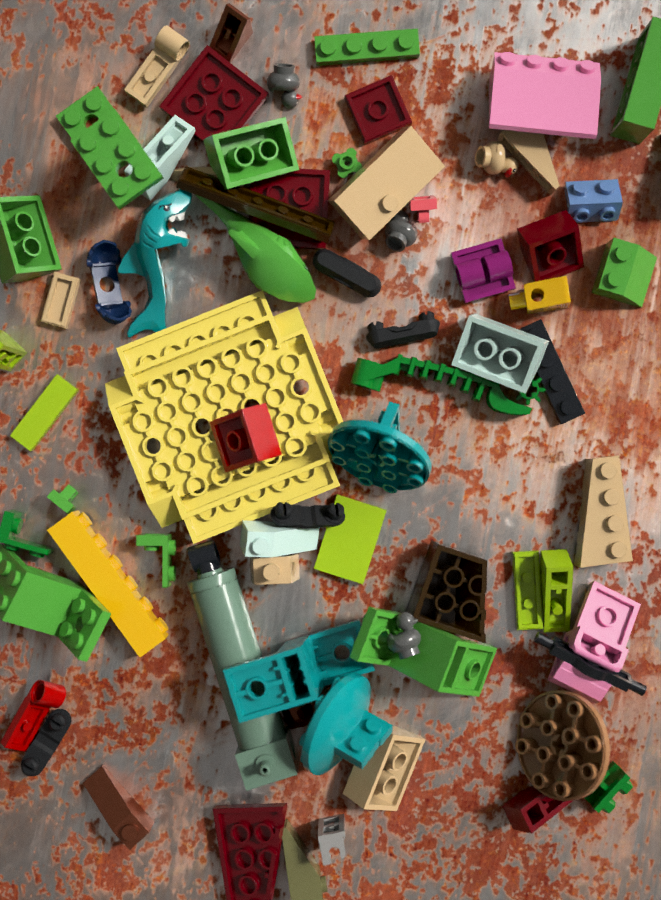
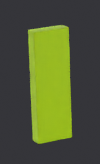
(44, 412)
(527, 590)

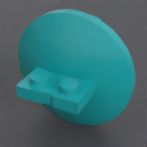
(380, 452)
(343, 727)

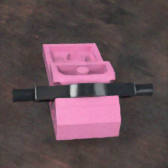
(595, 649)

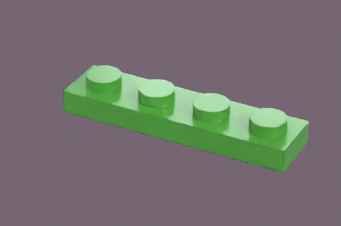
(367, 47)

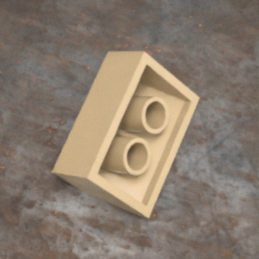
(387, 773)

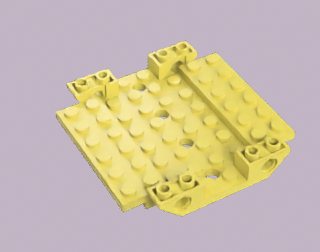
(207, 372)

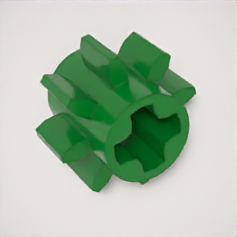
(533, 394)

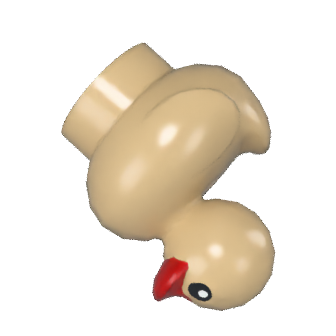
(493, 160)

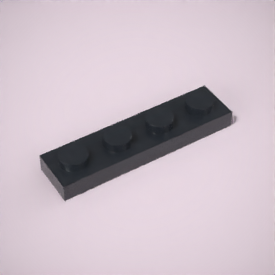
(555, 379)

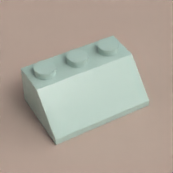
(499, 352)

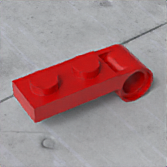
(32, 713)

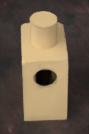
(274, 570)

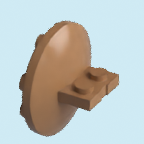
(563, 745)

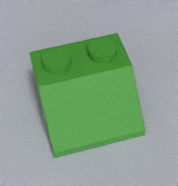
(624, 272)

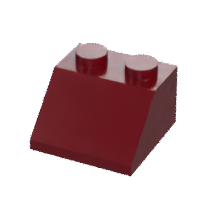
(551, 246)

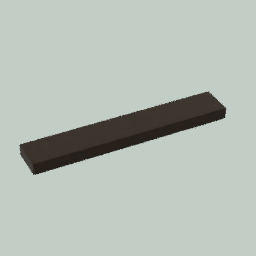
(256, 205)

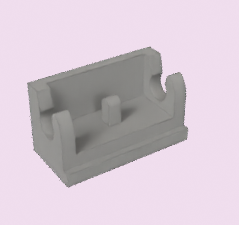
(331, 834)

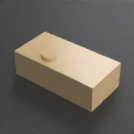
(386, 183)

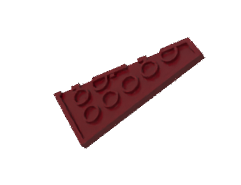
(249, 848)

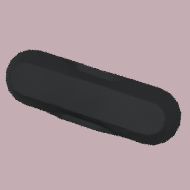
(346, 273)
(382, 337)
(307, 517)
(46, 742)

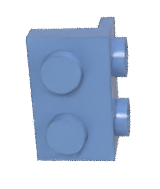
(593, 200)

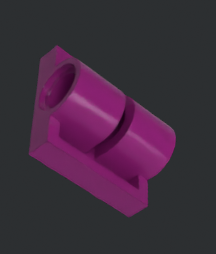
(483, 270)

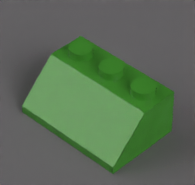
(251, 153)
(25, 240)

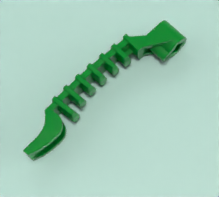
(371, 376)

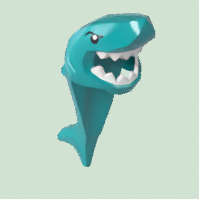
(145, 260)

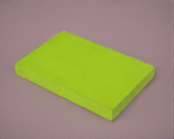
(350, 546)

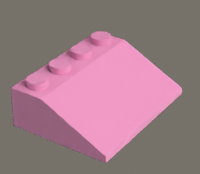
(544, 95)

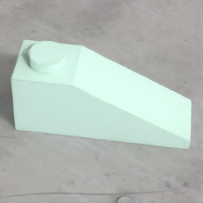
(166, 151)
(270, 540)

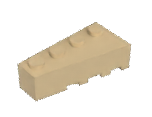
(603, 515)

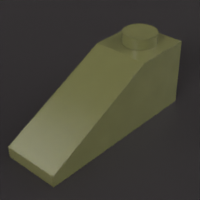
(302, 869)

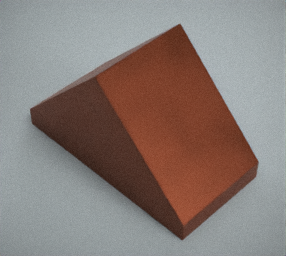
(231, 33)

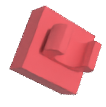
(422, 205)

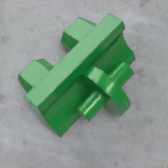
(614, 781)

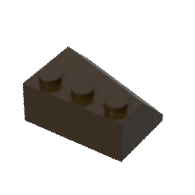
(451, 592)

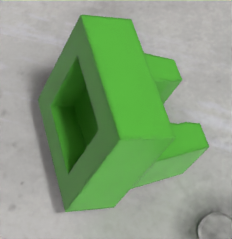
(64, 499)

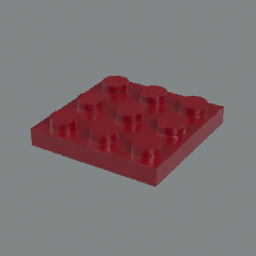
(214, 96)
(303, 189)

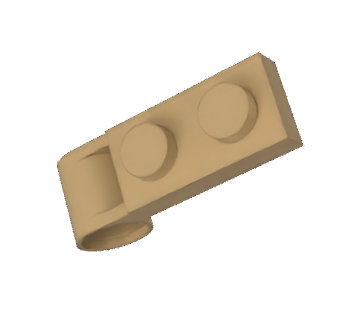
(158, 66)

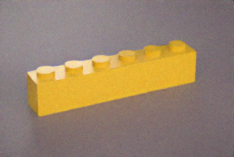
(108, 582)

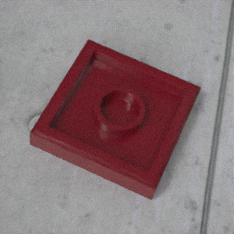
(378, 110)

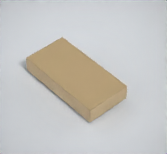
(60, 300)

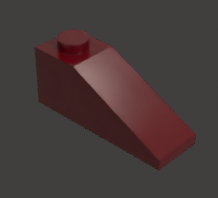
(531, 809)

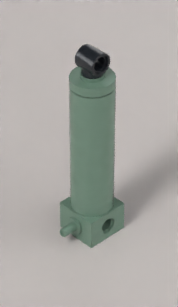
(264, 744)

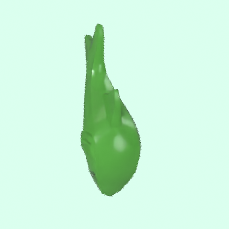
(266, 257)

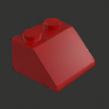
(245, 437)

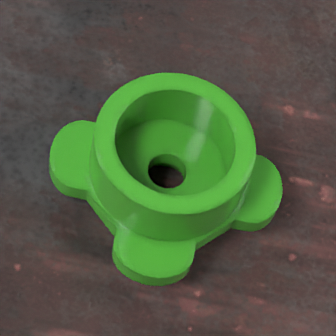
(346, 170)

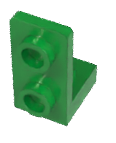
(12, 525)

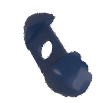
(102, 263)

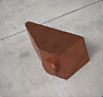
(118, 807)

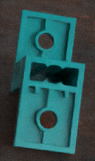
(294, 672)

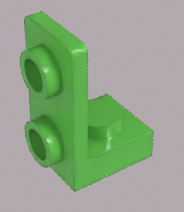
(152, 542)

